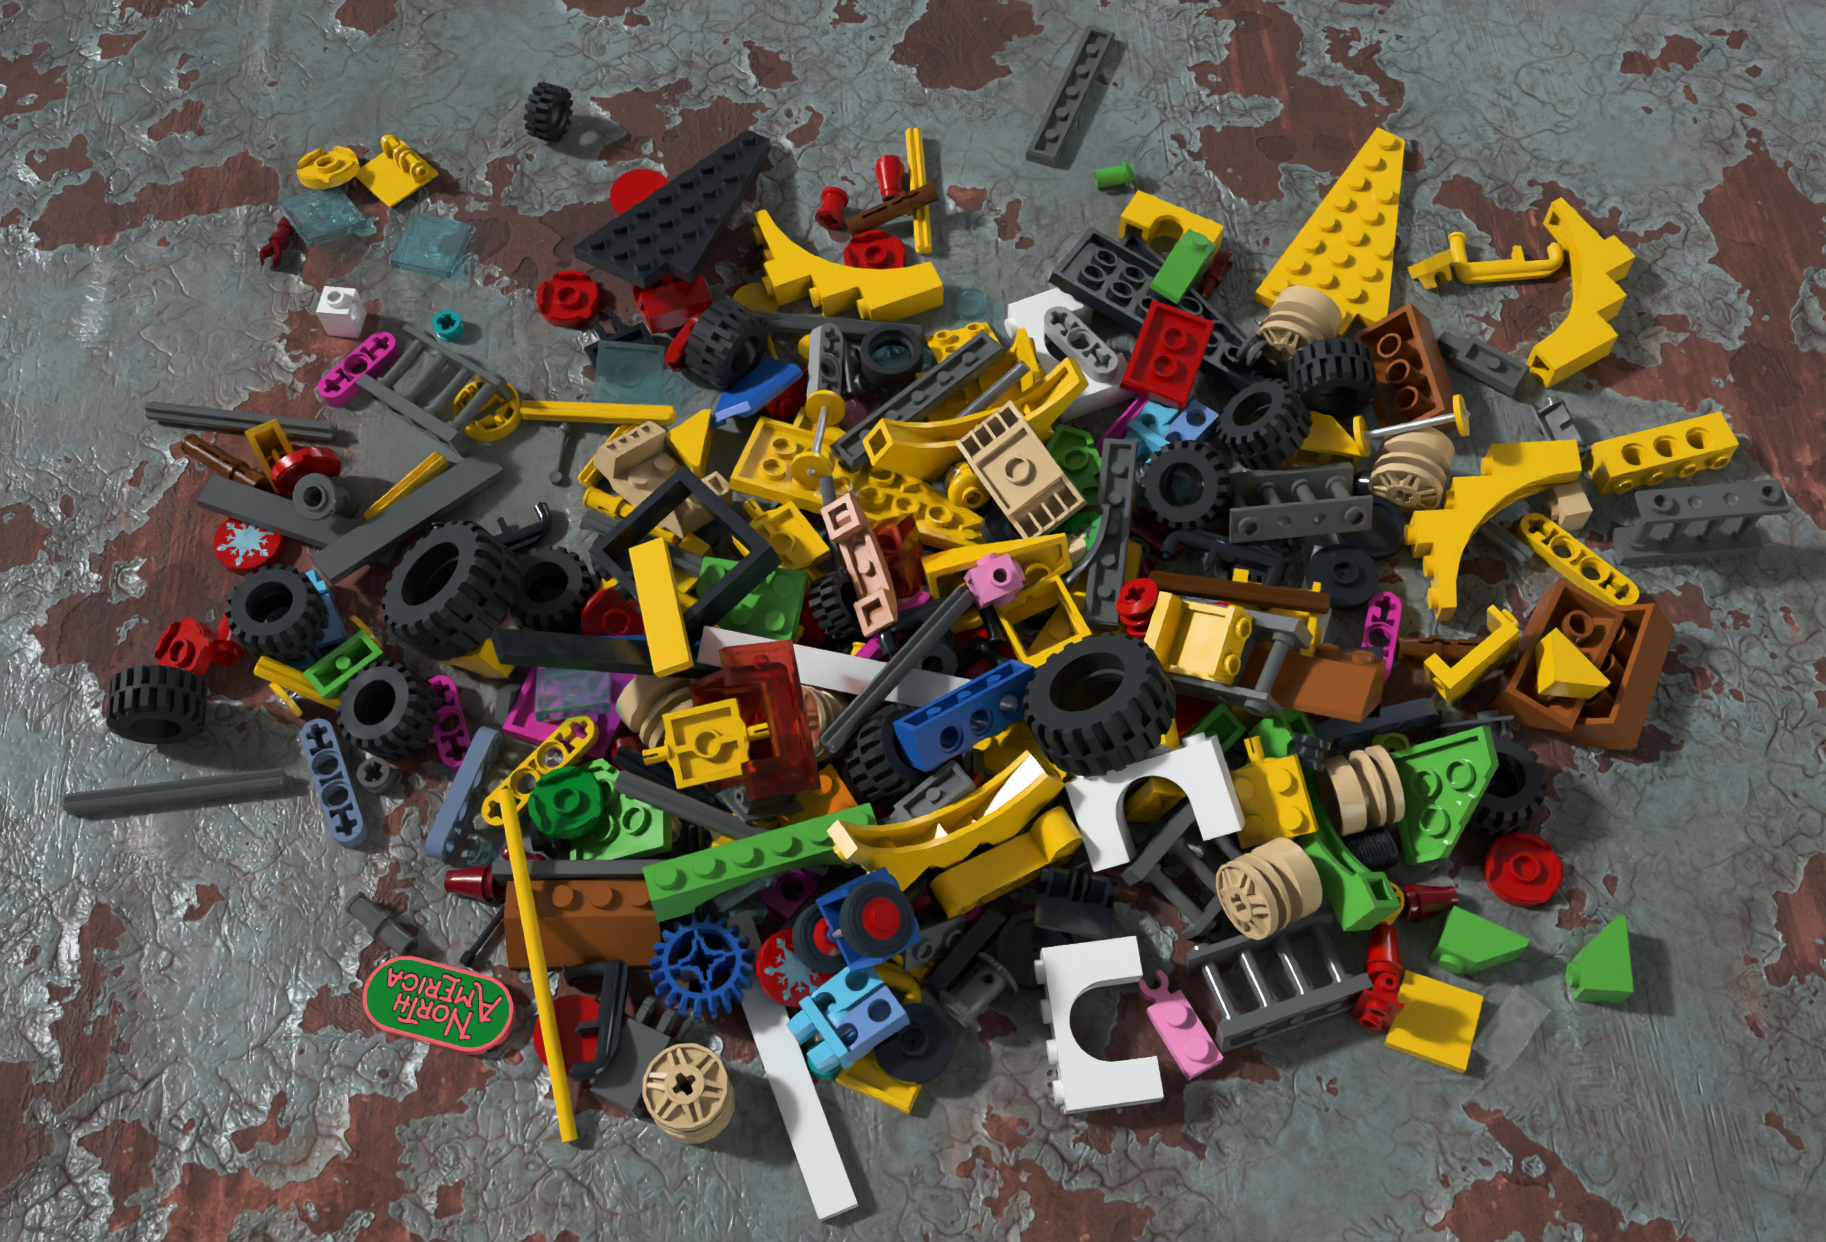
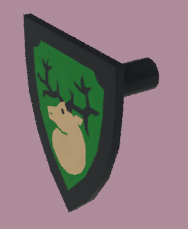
(1085, 536)

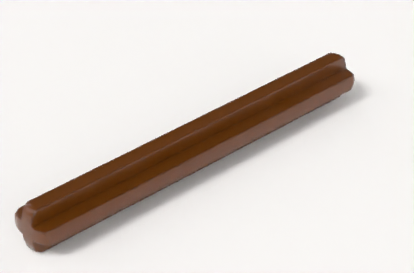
(1242, 592)

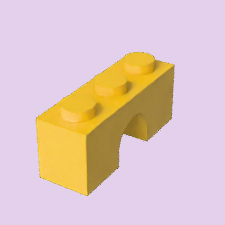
(1155, 218)

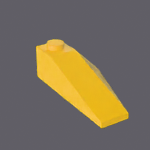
(1038, 557)

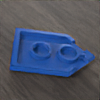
(756, 390)

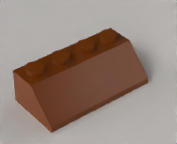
(1411, 362)
(1586, 624)
(1633, 667)
(1322, 680)
(586, 923)

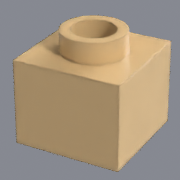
(1567, 506)

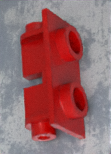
(789, 400)
(1379, 1007)

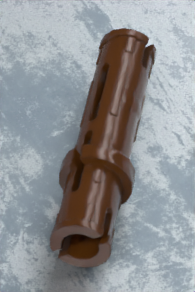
(892, 209)
(222, 463)
(1425, 647)

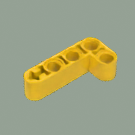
(1008, 866)

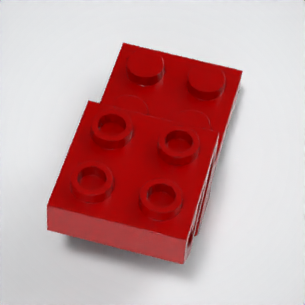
(671, 302)

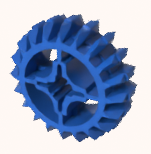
(688, 970)

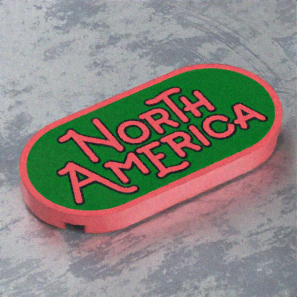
(439, 1005)

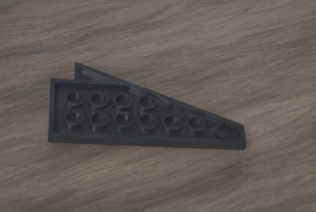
(679, 221)
(1117, 282)

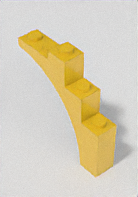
(835, 288)
(1596, 297)
(930, 448)
(1506, 476)
(951, 833)

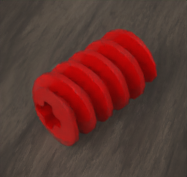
(1137, 605)

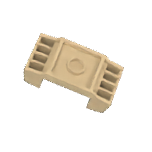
(639, 466)
(1020, 473)

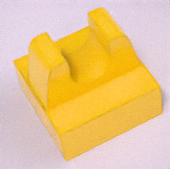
(1427, 268)

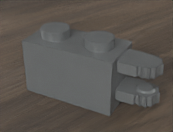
(639, 1045)

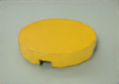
(327, 169)

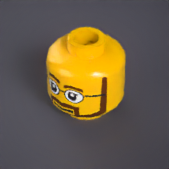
(965, 487)

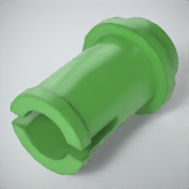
(1114, 175)

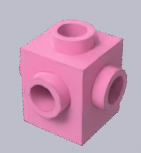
(989, 591)

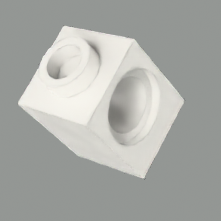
(341, 312)

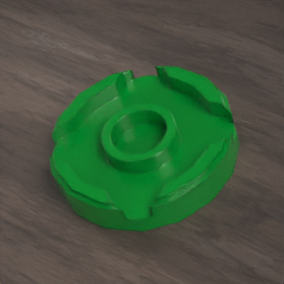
(566, 803)

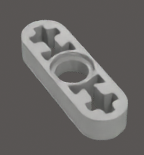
(1078, 330)
(825, 347)

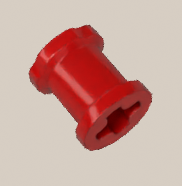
(833, 202)

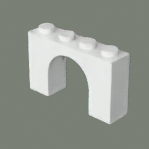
(1030, 315)
(1194, 766)
(1084, 1080)

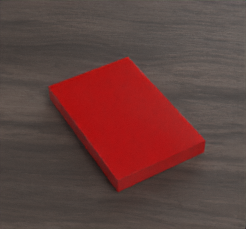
(1167, 355)

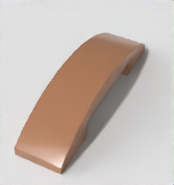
(864, 562)

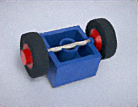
(856, 925)

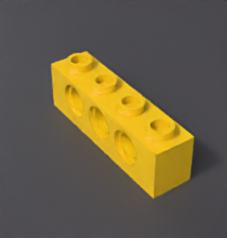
(1661, 453)

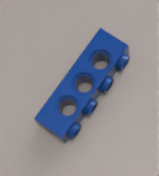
(964, 716)

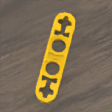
(1581, 558)
(536, 765)

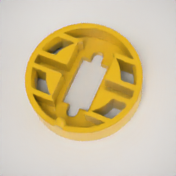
(490, 427)

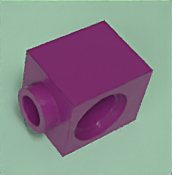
(773, 896)

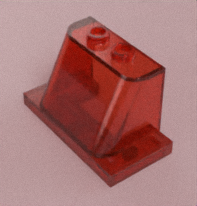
(768, 691)

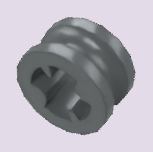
(1252, 349)
(374, 764)

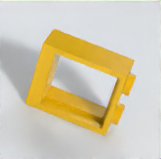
(1040, 597)

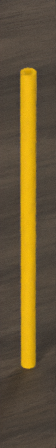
(538, 966)

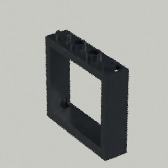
(656, 507)

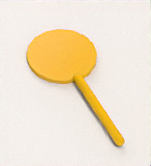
(755, 299)

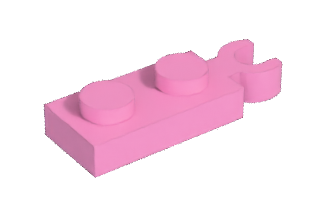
(1180, 1028)

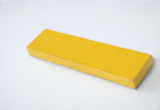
(660, 608)

